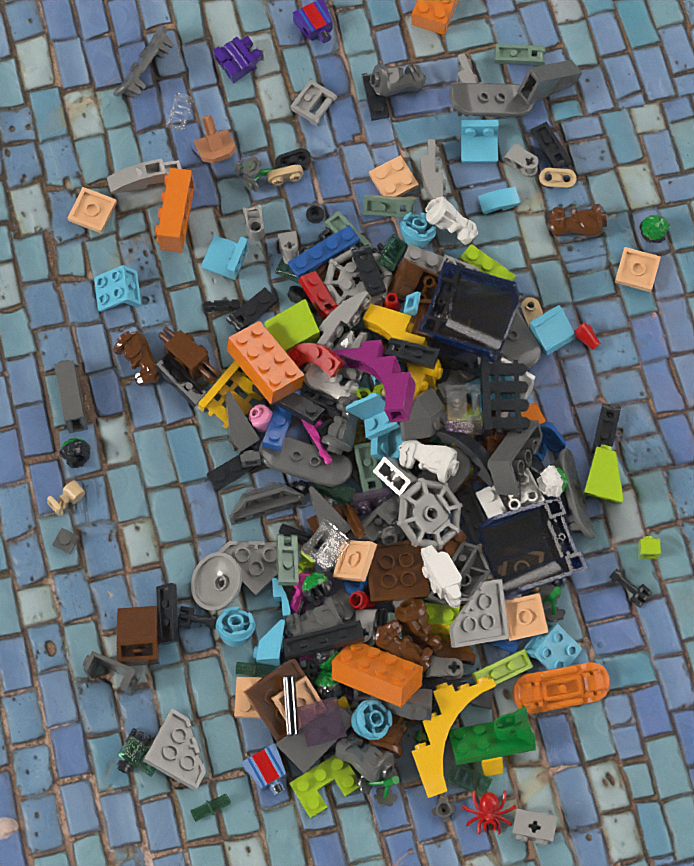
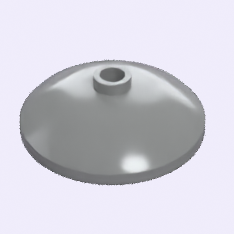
(209, 580)

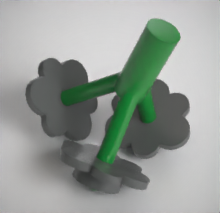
(251, 167)
(549, 595)
(383, 796)

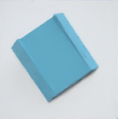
(552, 330)

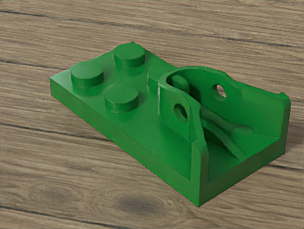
(493, 738)

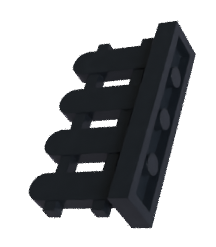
(502, 405)

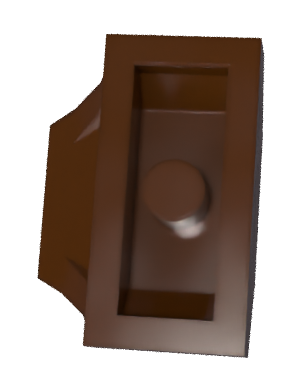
(462, 653)

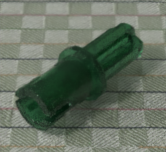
(253, 669)
(210, 807)

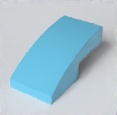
(498, 199)
(411, 304)
(280, 595)

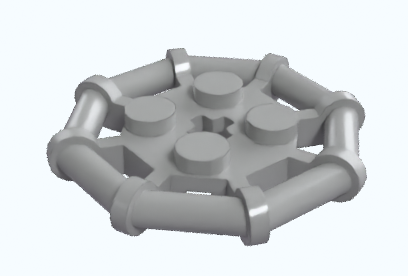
(346, 278)
(419, 516)

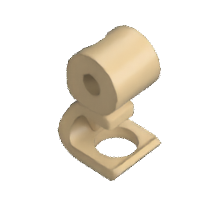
(71, 493)

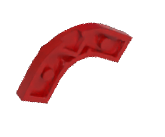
(316, 354)

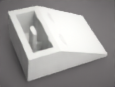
(498, 504)

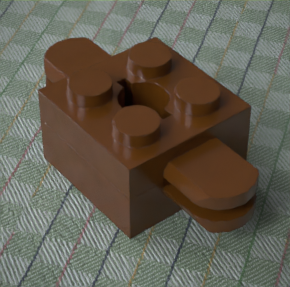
(188, 354)

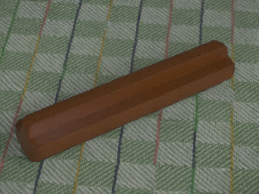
(353, 521)

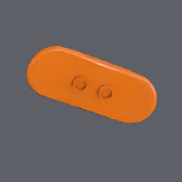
(561, 687)

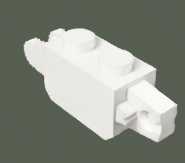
(442, 574)

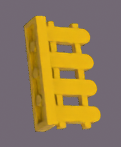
(221, 388)

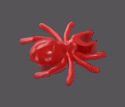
(489, 811)

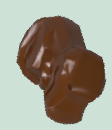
(583, 223)
(137, 351)
(414, 620)
(388, 639)
(393, 737)

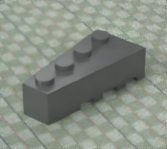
(513, 457)

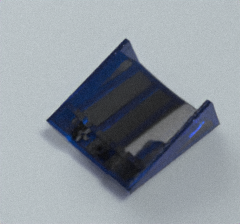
(471, 311)
(530, 547)

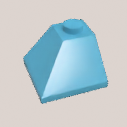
(271, 646)

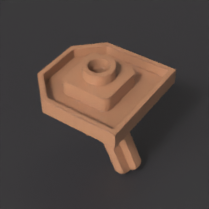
(215, 145)

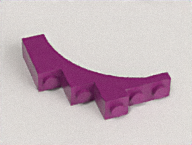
(398, 386)

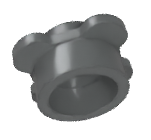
(389, 535)
(437, 811)

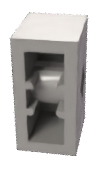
(394, 475)
(525, 819)

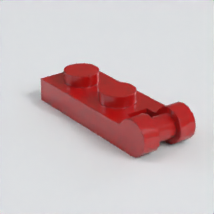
(318, 294)

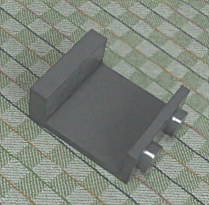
(130, 677)

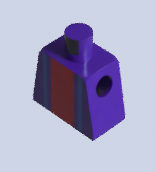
(314, 21)

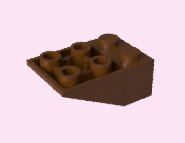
(412, 278)
(137, 636)

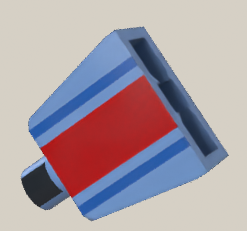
(266, 769)

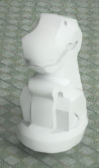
(447, 217)
(320, 381)
(435, 458)

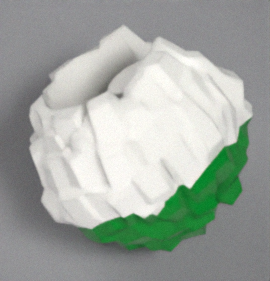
(552, 481)

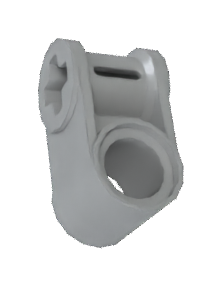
(521, 160)
(254, 219)
(288, 245)
(369, 624)
(442, 668)

